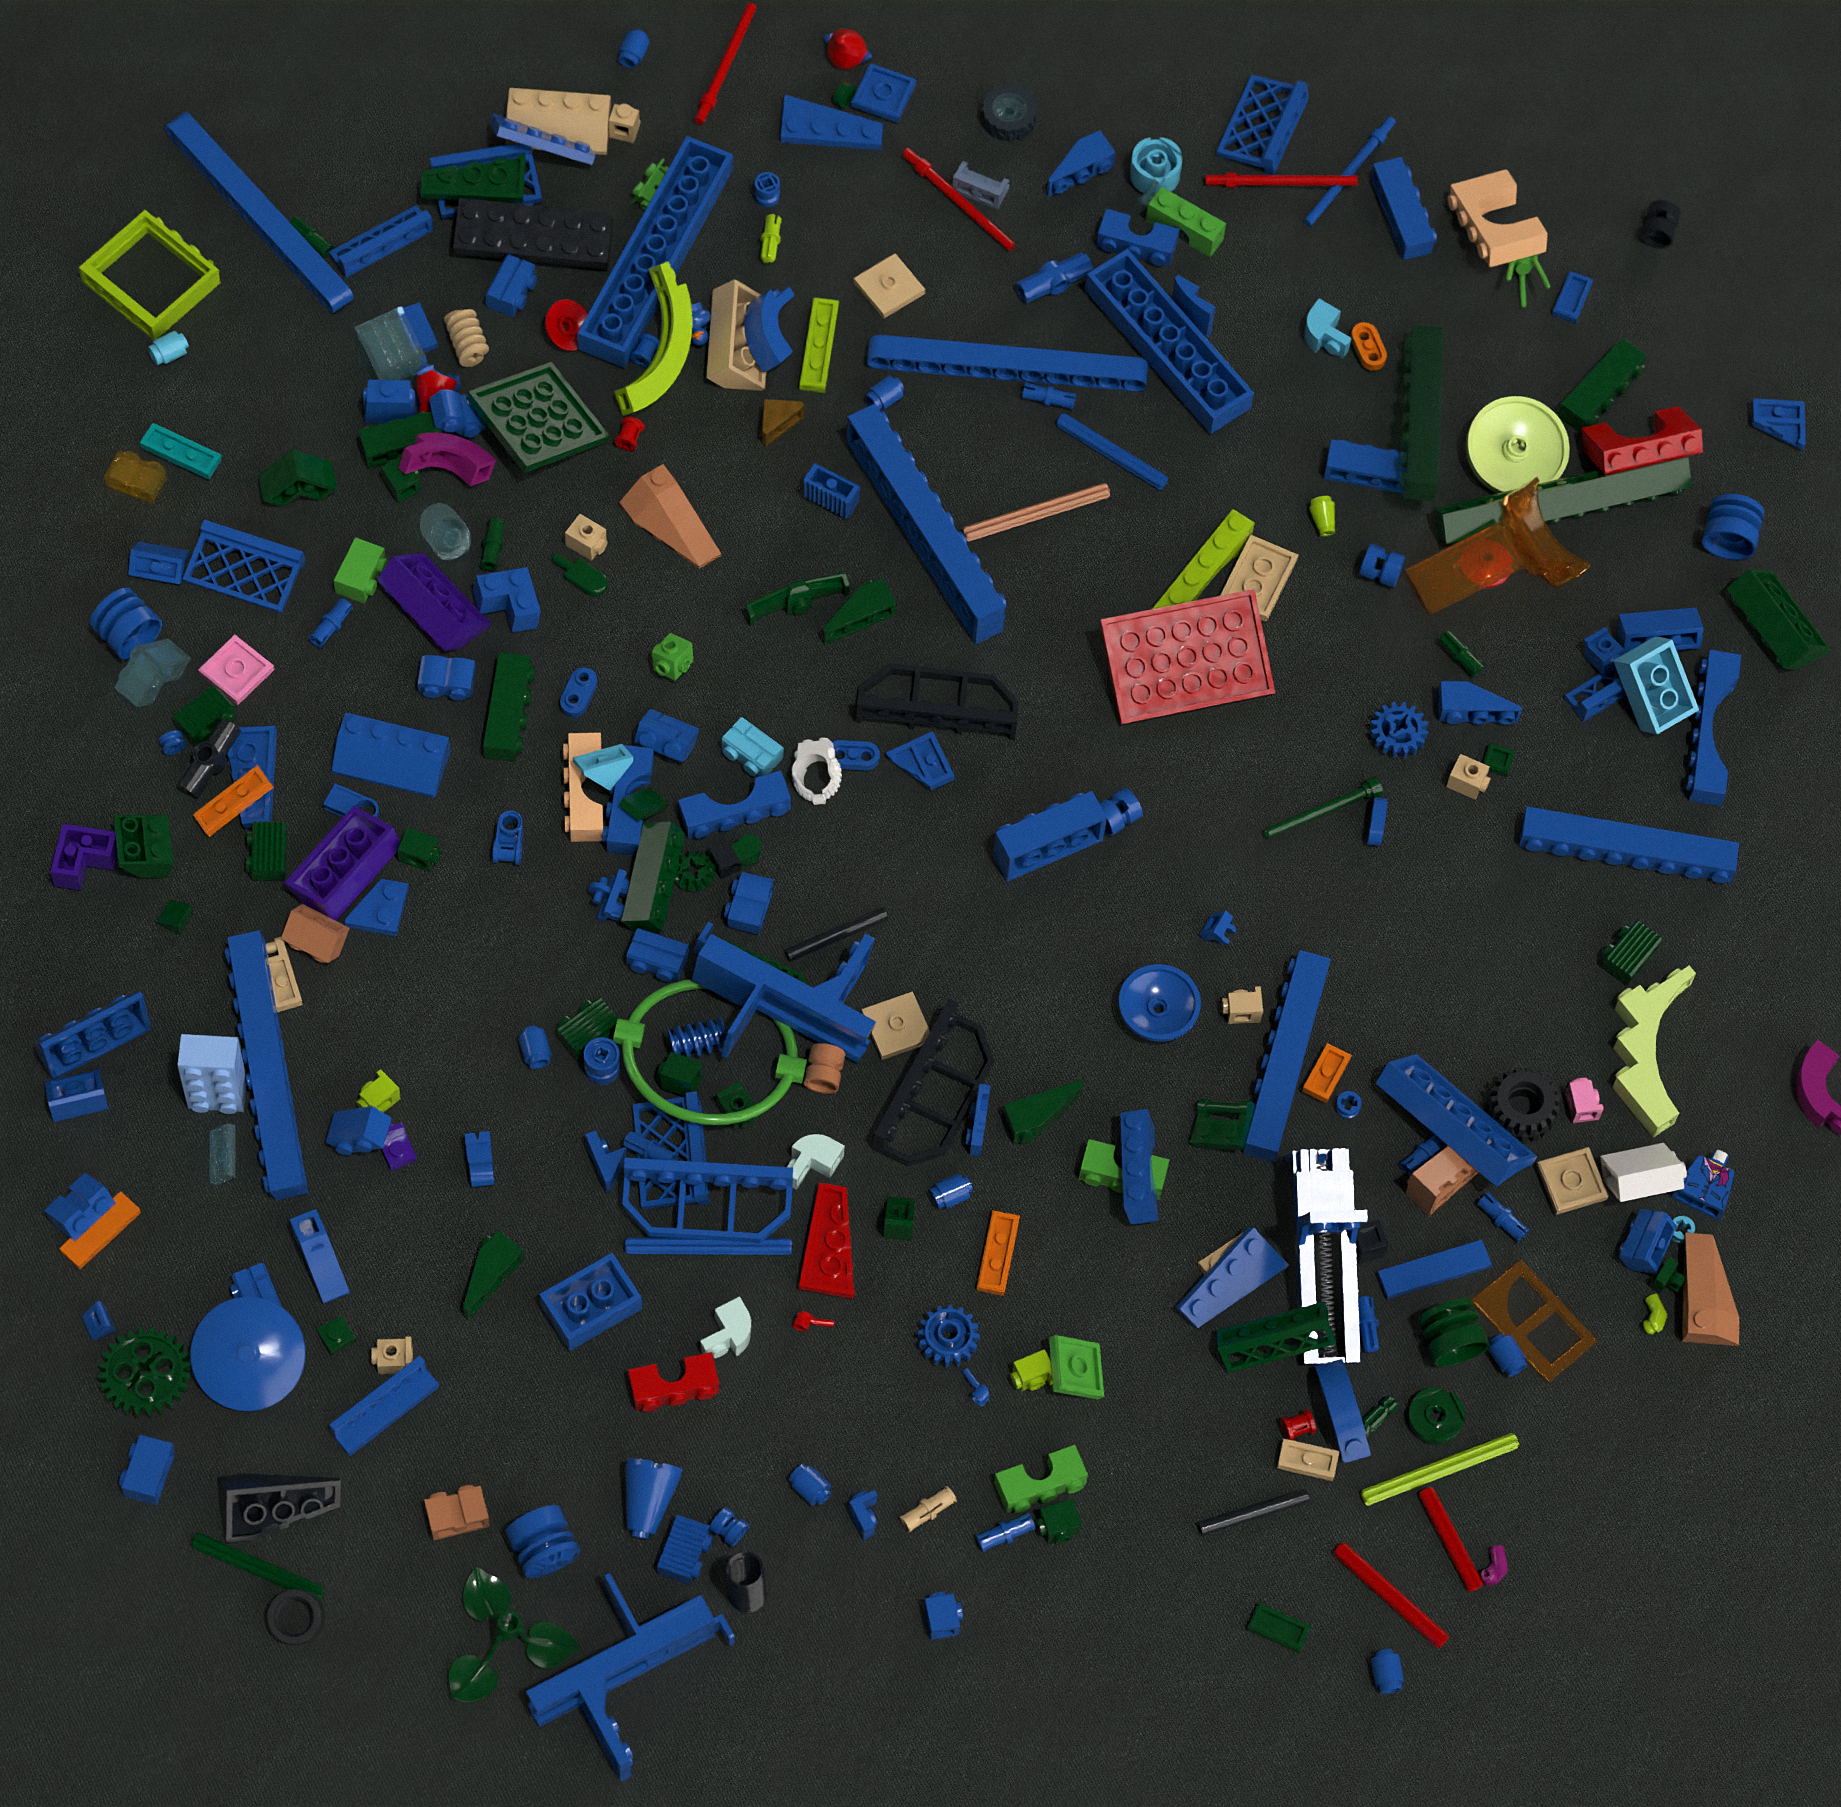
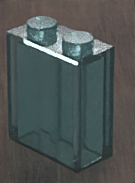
(391, 345)

